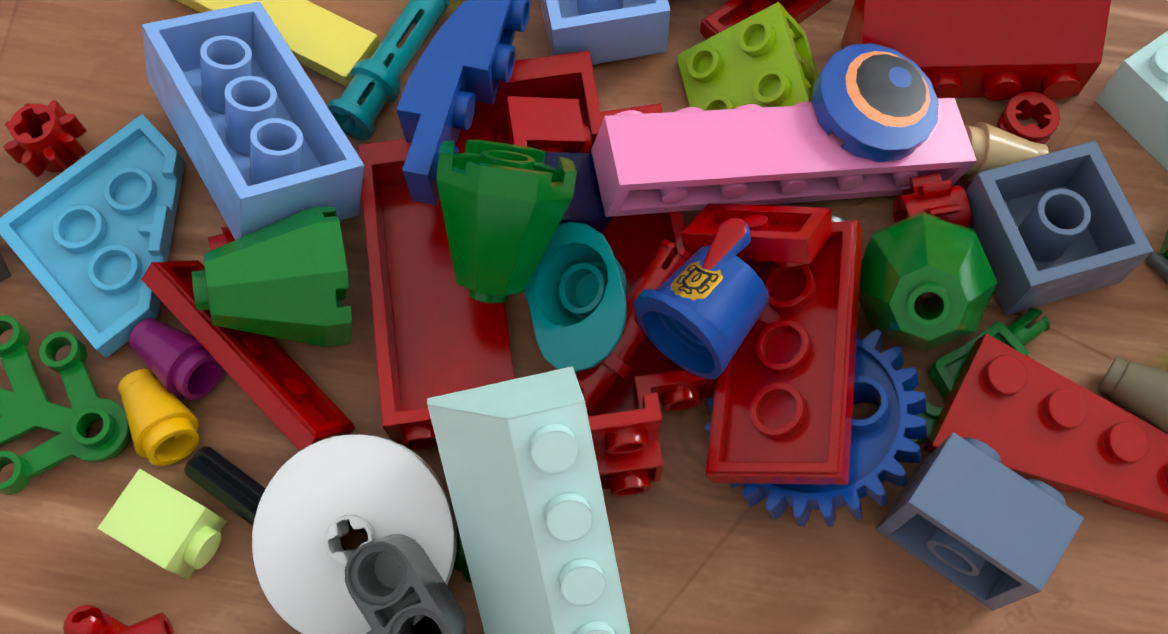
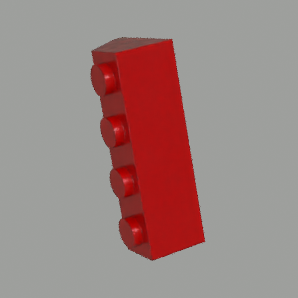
(989, 44)

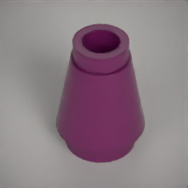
(175, 359)

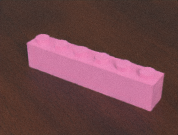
(754, 159)

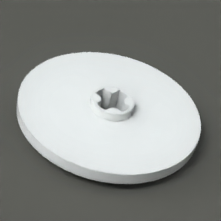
(309, 509)

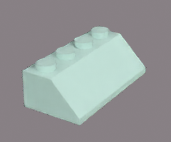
(530, 506)

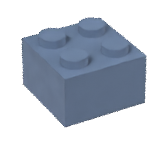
(1055, 227)
(981, 523)

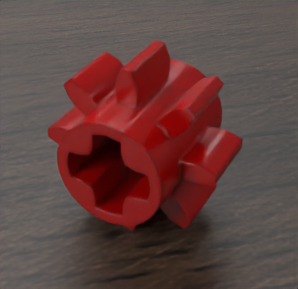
(44, 138)
(934, 197)

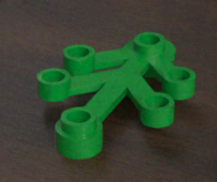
(30, 408)

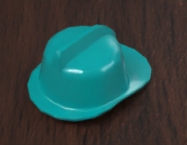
(577, 298)

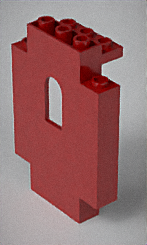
(445, 342)

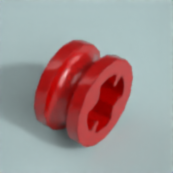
(1026, 106)

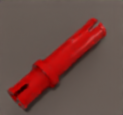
(598, 381)

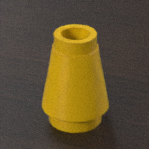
(157, 419)

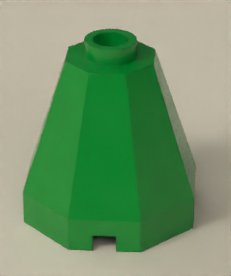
(500, 212)
(920, 258)
(281, 281)

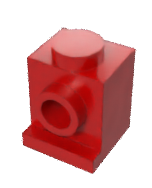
(543, 124)

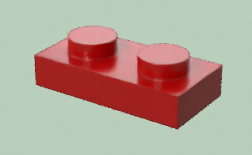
(778, 233)

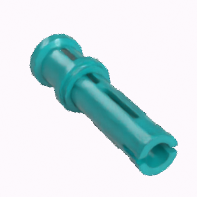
(379, 76)

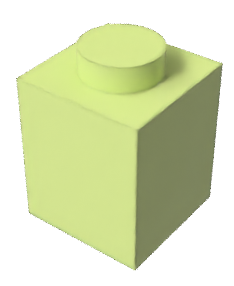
(164, 525)

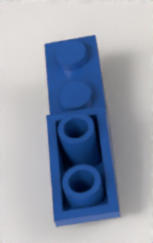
(455, 71)

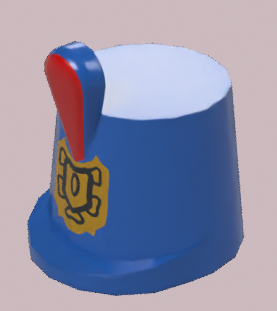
(705, 305)

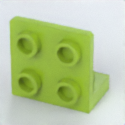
(752, 62)

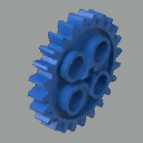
(875, 441)

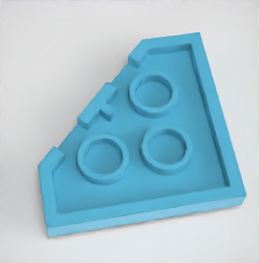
(100, 230)

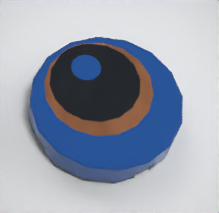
(875, 102)

